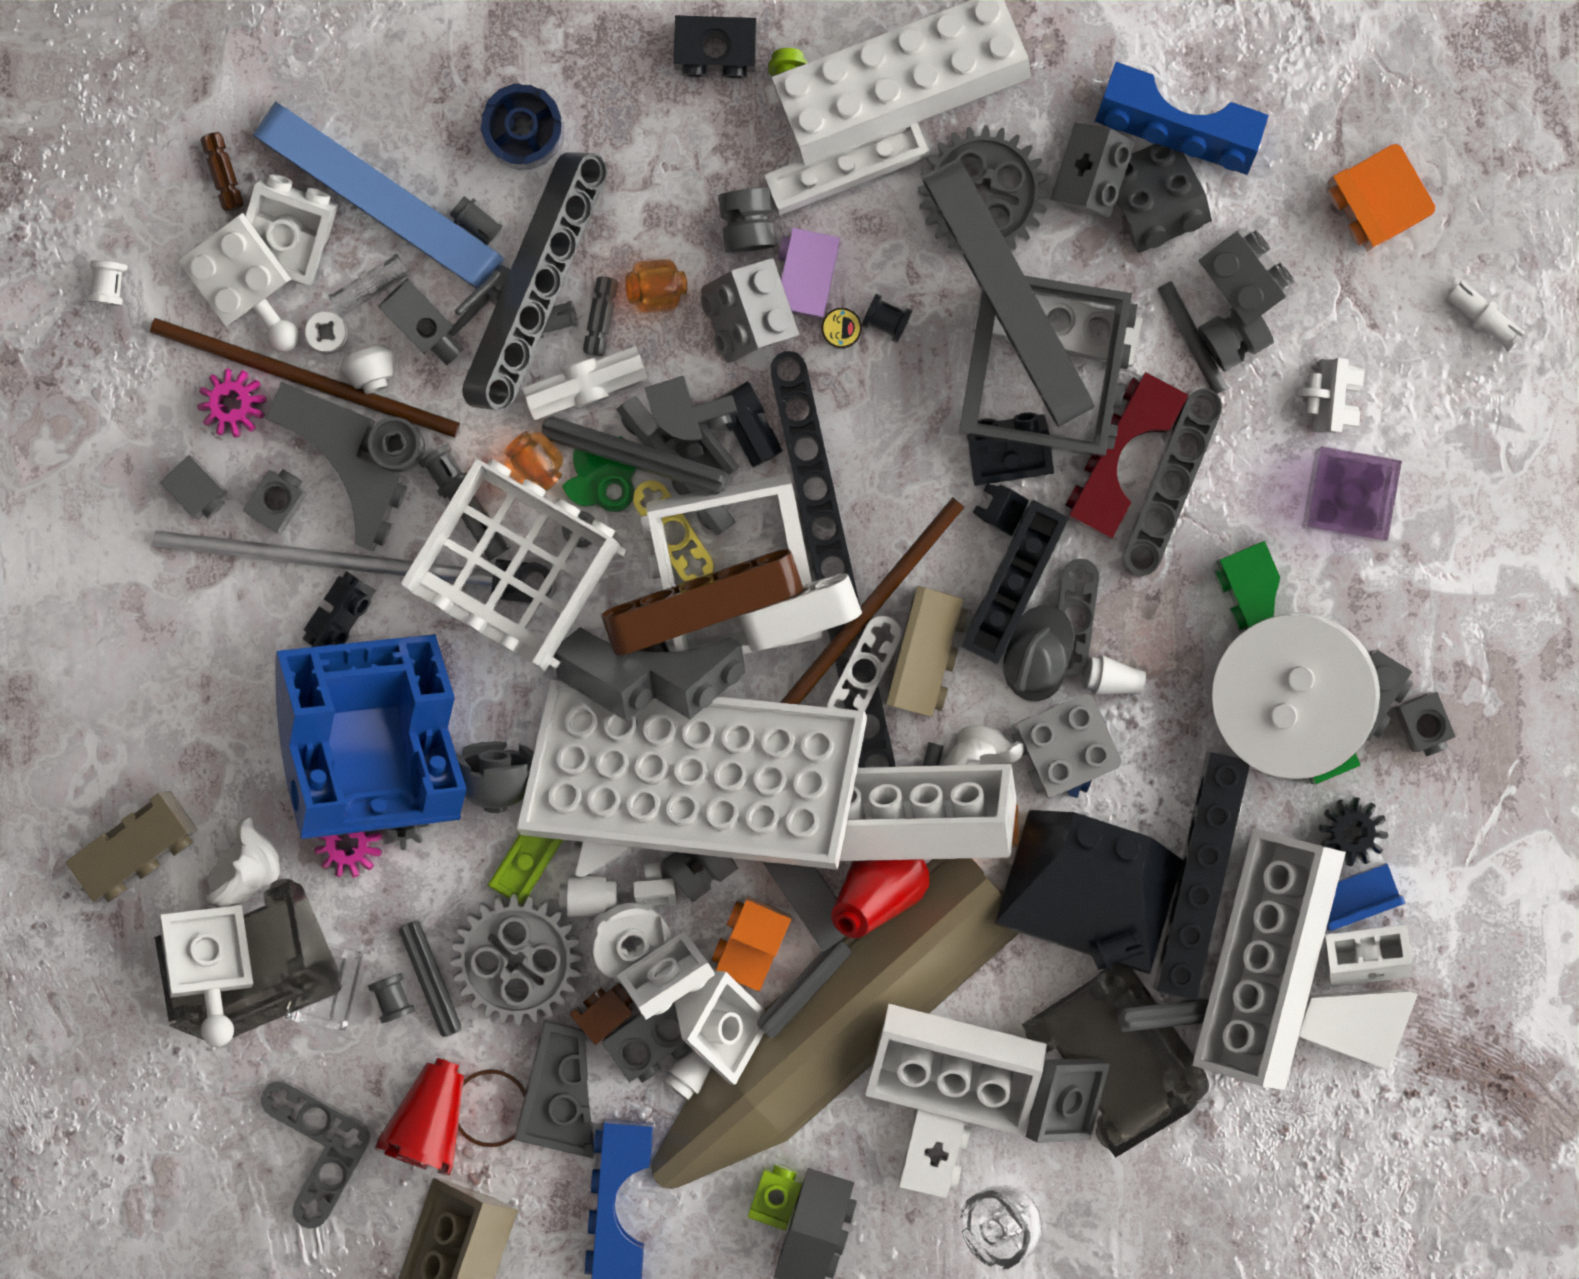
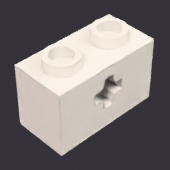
(1368, 955)
(917, 1170)

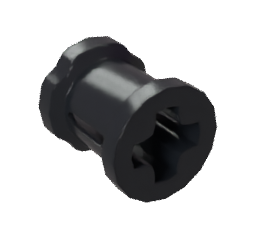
(886, 318)

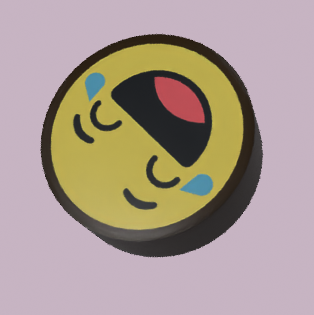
(841, 328)

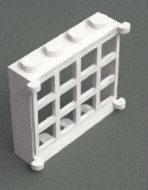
(483, 617)

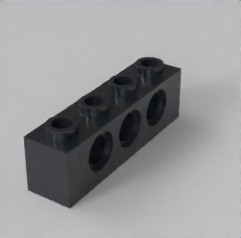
(1014, 582)

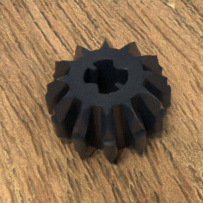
(1345, 819)

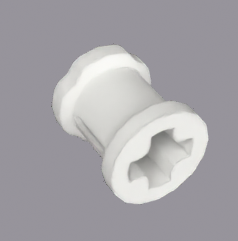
(106, 282)

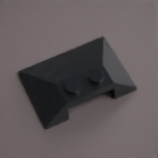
(1088, 883)

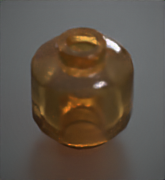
(655, 285)
(534, 459)

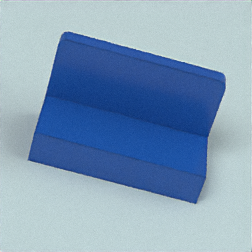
(1363, 896)

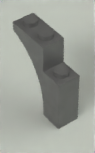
(342, 439)
(629, 681)

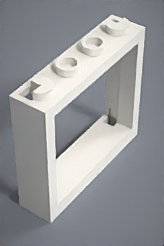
(660, 561)

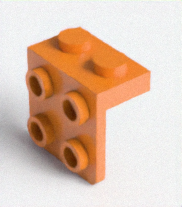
(1380, 197)

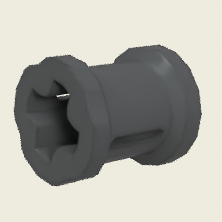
(391, 998)

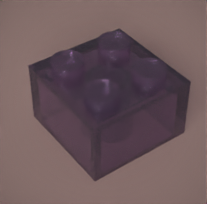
(1351, 494)

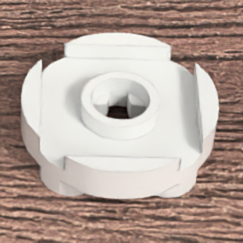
(615, 926)

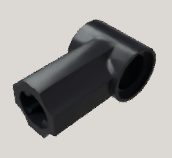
(751, 426)

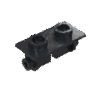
(350, 600)

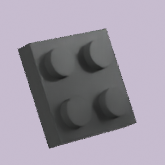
(1067, 1100)

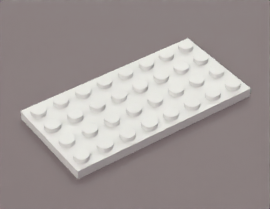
(724, 784)

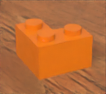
(753, 942)

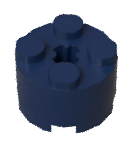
(499, 123)

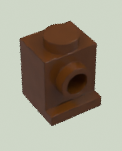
(603, 1012)

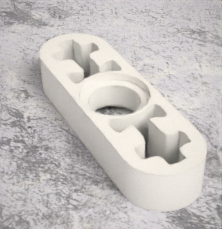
(886, 647)

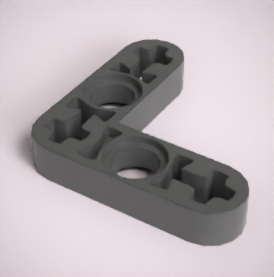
(333, 1151)

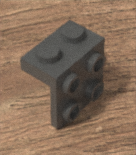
(1161, 197)
(1248, 274)

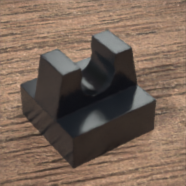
(1004, 509)

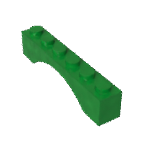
(1253, 585)

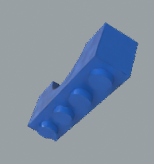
(1137, 108)
(624, 1151)

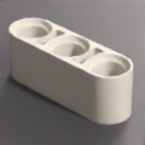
(815, 609)

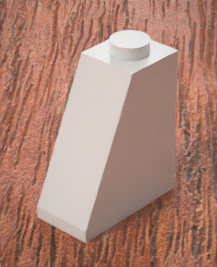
(1359, 1023)

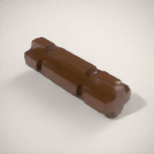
(221, 171)

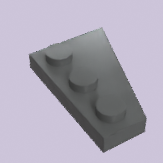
(556, 1095)

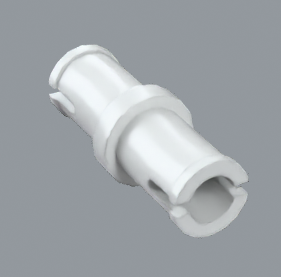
(1485, 315)

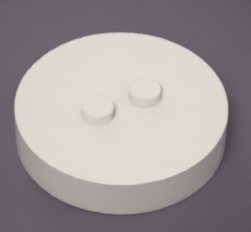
(1295, 695)

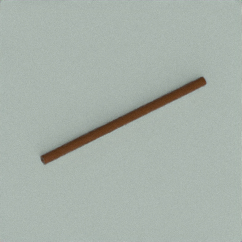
(304, 377)
(874, 602)

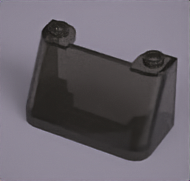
(287, 966)
(1149, 1068)

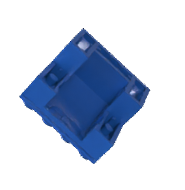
(367, 736)

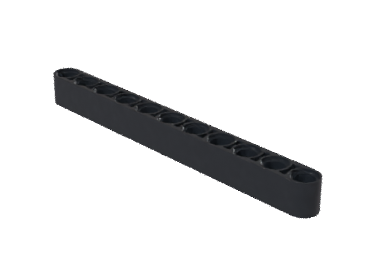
(835, 546)

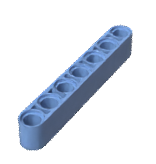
(377, 196)

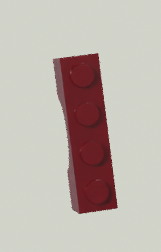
(1101, 502)

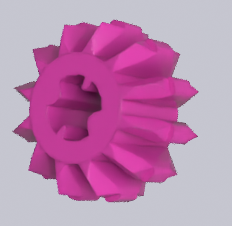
(235, 416)
(342, 855)

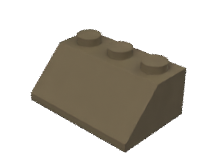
(926, 651)
(458, 1234)

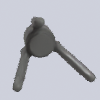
(488, 291)

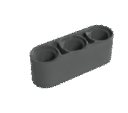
(809, 898)

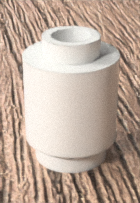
(588, 896)

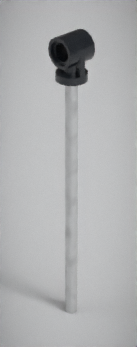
(347, 561)

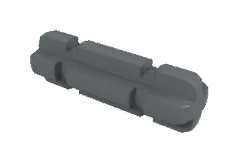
(600, 316)

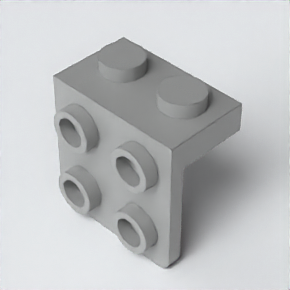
(748, 310)
(1067, 746)

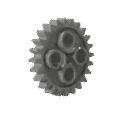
(490, 984)

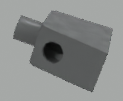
(406, 307)

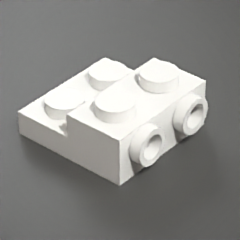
(292, 224)
(666, 975)

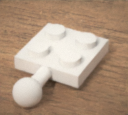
(237, 274)
(204, 956)

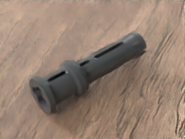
(449, 478)

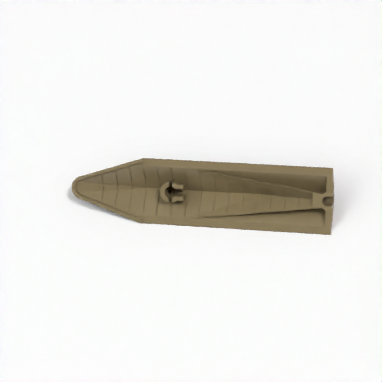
(834, 1037)

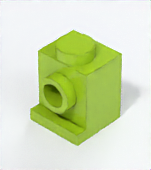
(770, 1213)

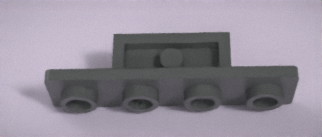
(707, 452)

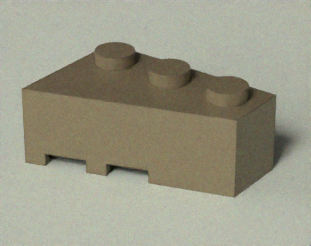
(133, 847)

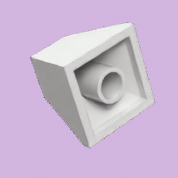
(721, 1024)

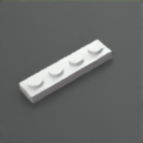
(804, 184)

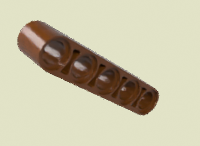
(702, 602)

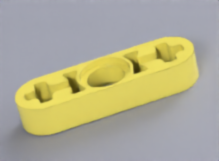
(698, 553)

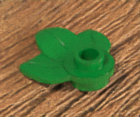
(595, 477)

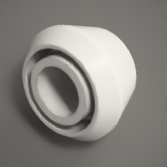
(369, 368)

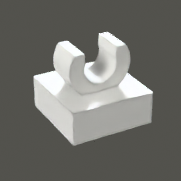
(655, 890)

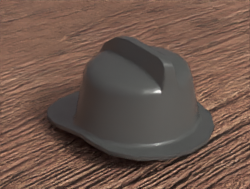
(1039, 653)

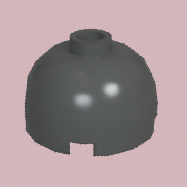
(495, 775)

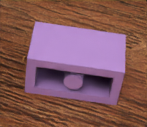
(808, 271)

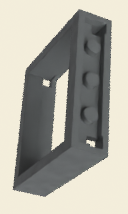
(1111, 393)

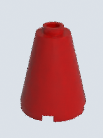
(877, 893)
(427, 1119)

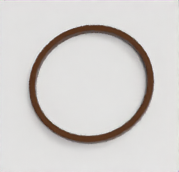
(490, 1071)

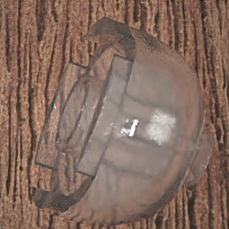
(1001, 1225)

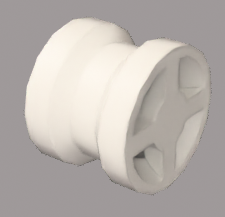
(332, 337)

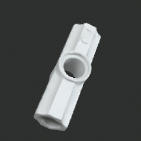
(585, 383)

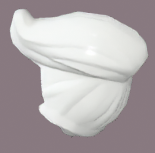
(982, 747)
(243, 868)

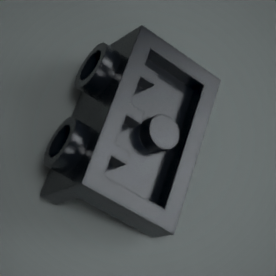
(1006, 461)

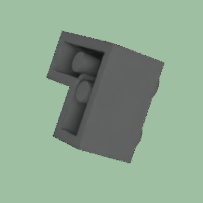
(817, 1228)

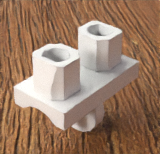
(1328, 393)

